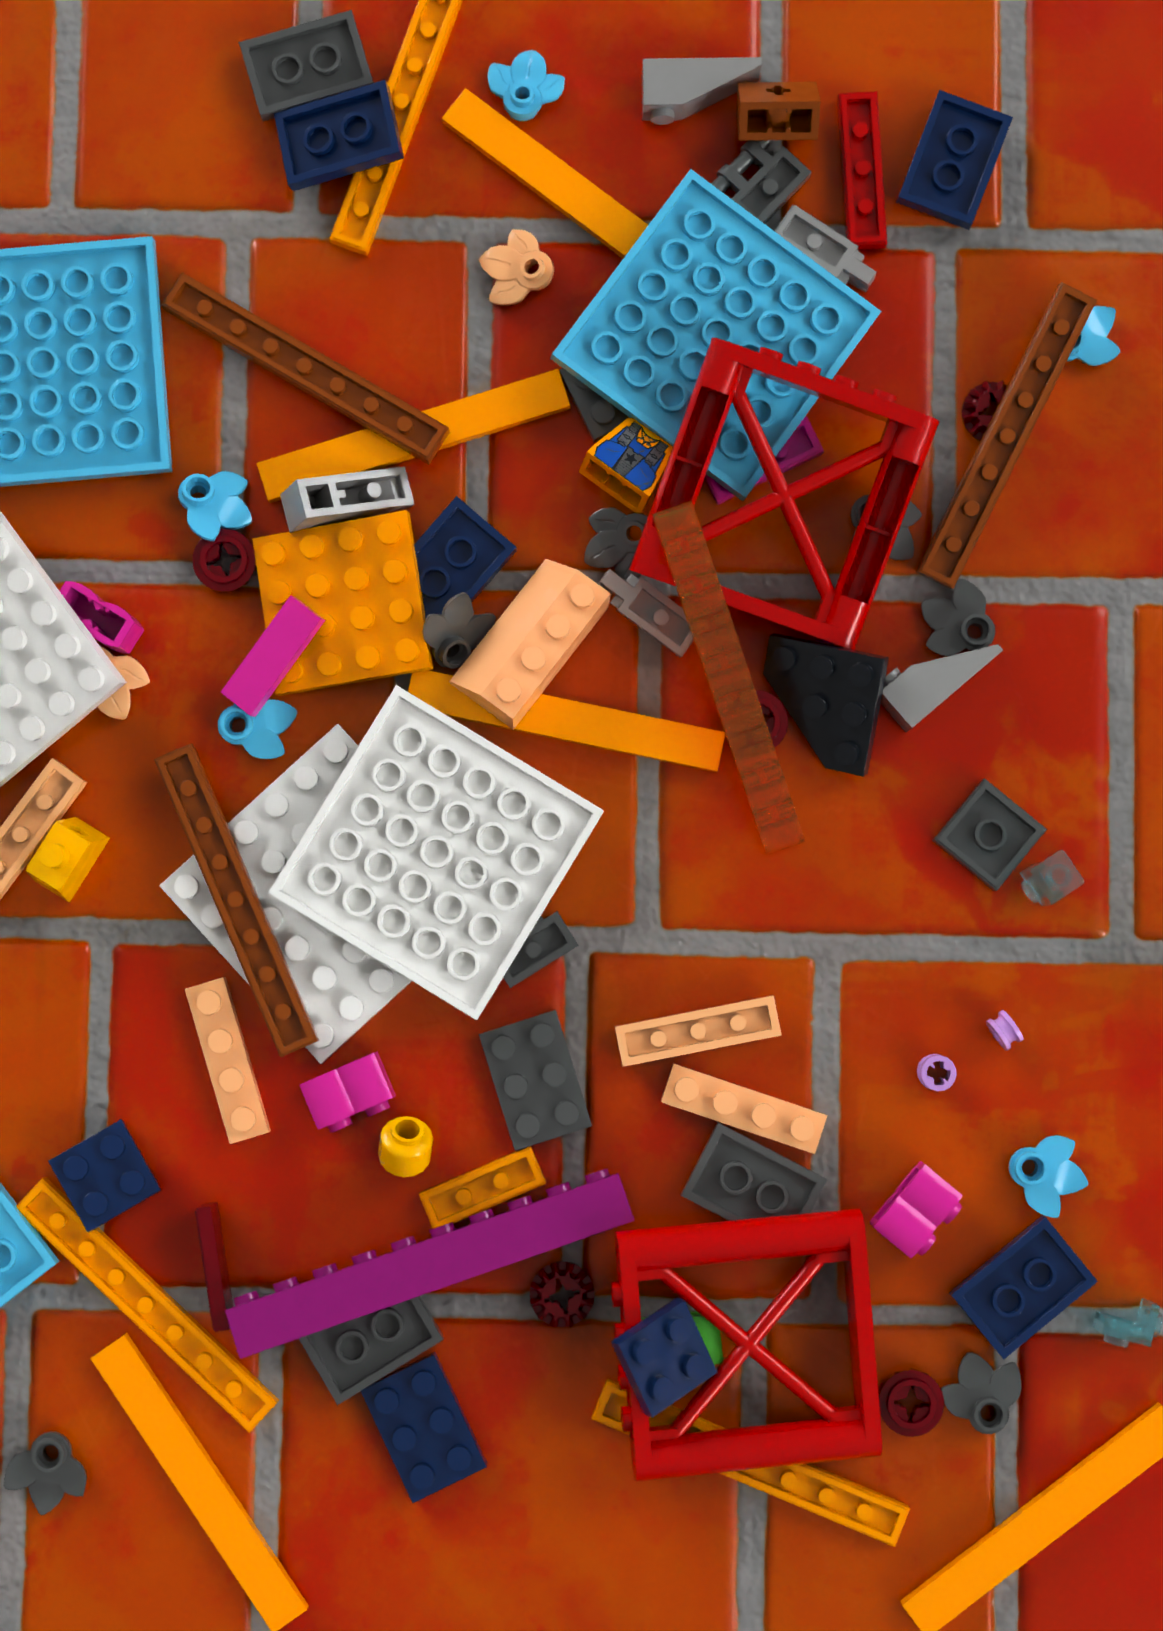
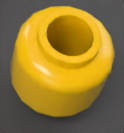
(405, 1146)

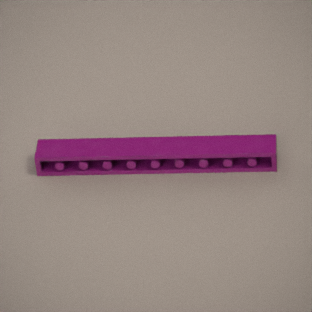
(428, 1265)

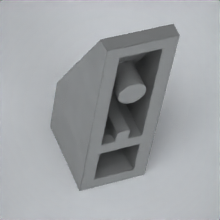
(687, 85)
(345, 497)
(926, 685)

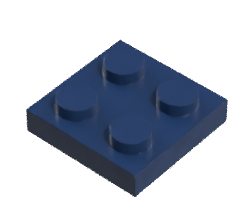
(105, 1175)
(664, 1357)

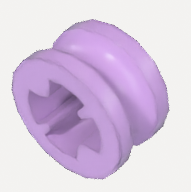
(1004, 1030)
(944, 1063)

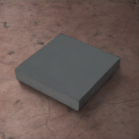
(989, 834)

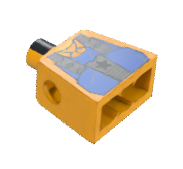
(627, 463)

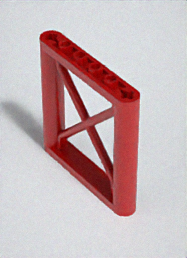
(901, 446)
(842, 1432)

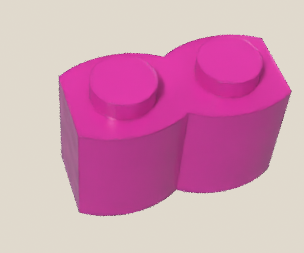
(103, 620)
(348, 1091)
(917, 1210)

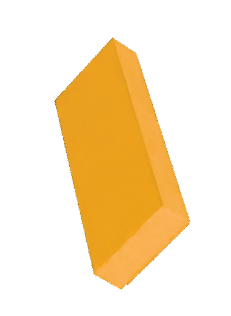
(482, 1187)

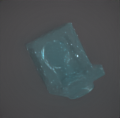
(1051, 879)
(1121, 1330)

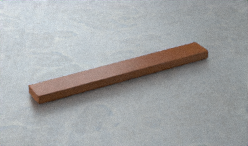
(306, 368)
(1006, 435)
(236, 900)

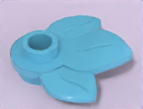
(525, 85)
(1092, 344)
(220, 505)
(260, 732)
(1052, 1174)

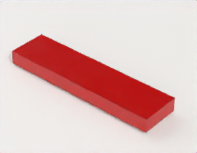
(862, 169)

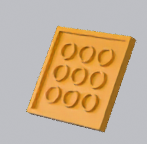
(365, 587)

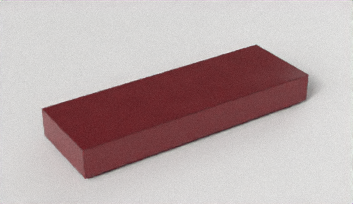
(214, 1264)

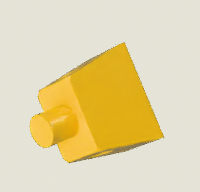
(66, 856)

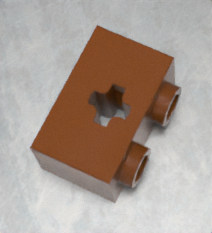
(777, 110)

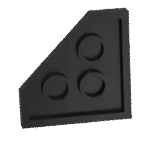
(830, 696)

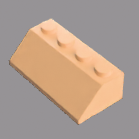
(531, 641)

